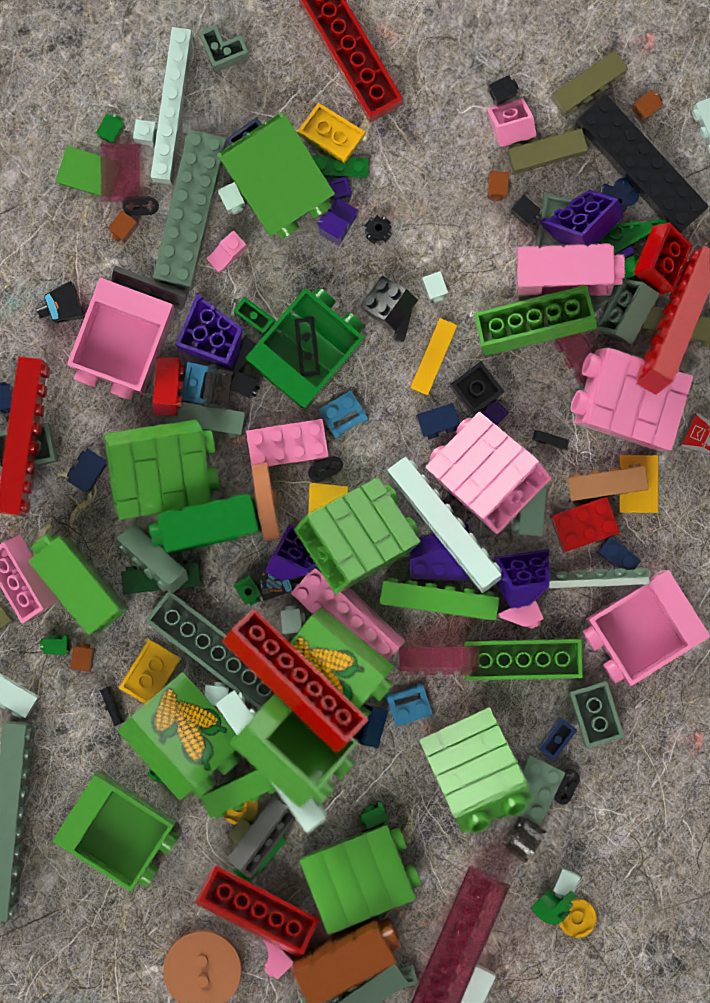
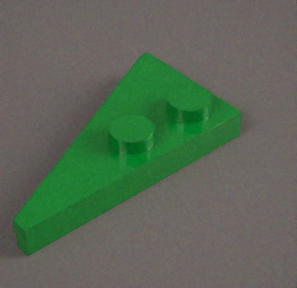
(629, 234)

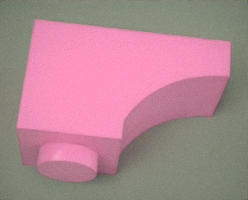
(226, 252)
(278, 960)

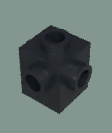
(378, 236)

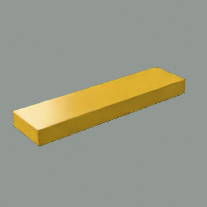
(433, 356)

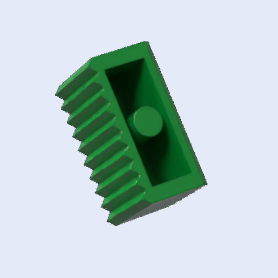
(254, 316)

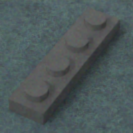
(149, 287)

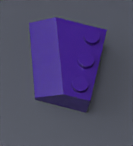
(585, 219)
(210, 334)
(290, 557)
(434, 562)
(523, 576)

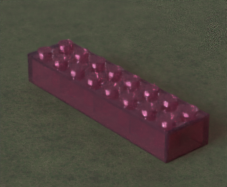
(462, 938)

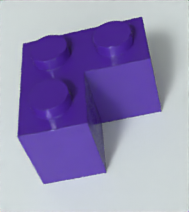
(337, 221)

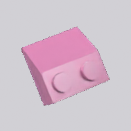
(512, 122)
(523, 616)

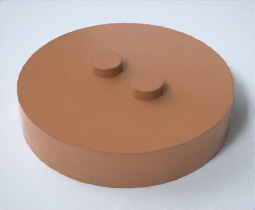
(266, 501)
(202, 967)

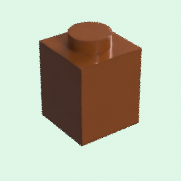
(647, 105)
(497, 185)
(122, 227)
(82, 657)

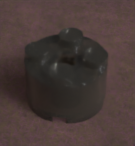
(524, 839)

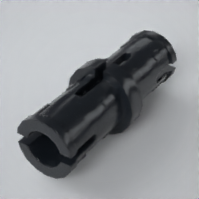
(112, 705)

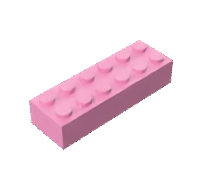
(350, 610)

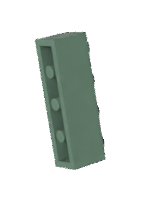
(213, 419)
(152, 559)
(375, 988)

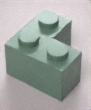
(220, 53)

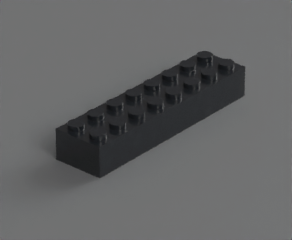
(641, 164)

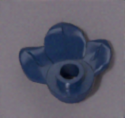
(622, 192)

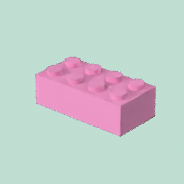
(288, 443)
(21, 583)

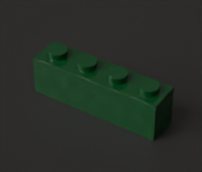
(136, 581)

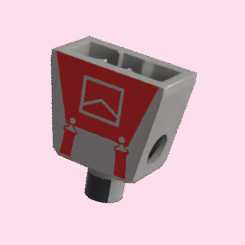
(697, 435)

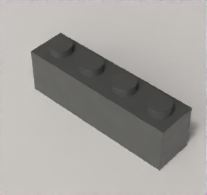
(262, 837)

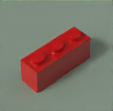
(167, 386)

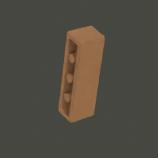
(606, 484)

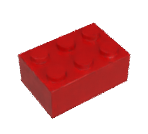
(663, 258)
(584, 524)

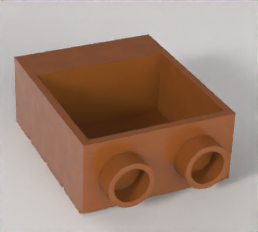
(346, 959)

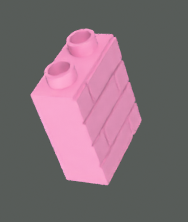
(559, 269)
(120, 339)
(624, 409)
(487, 471)
(645, 629)

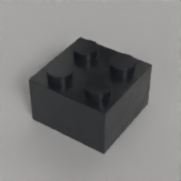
(389, 303)
(476, 388)

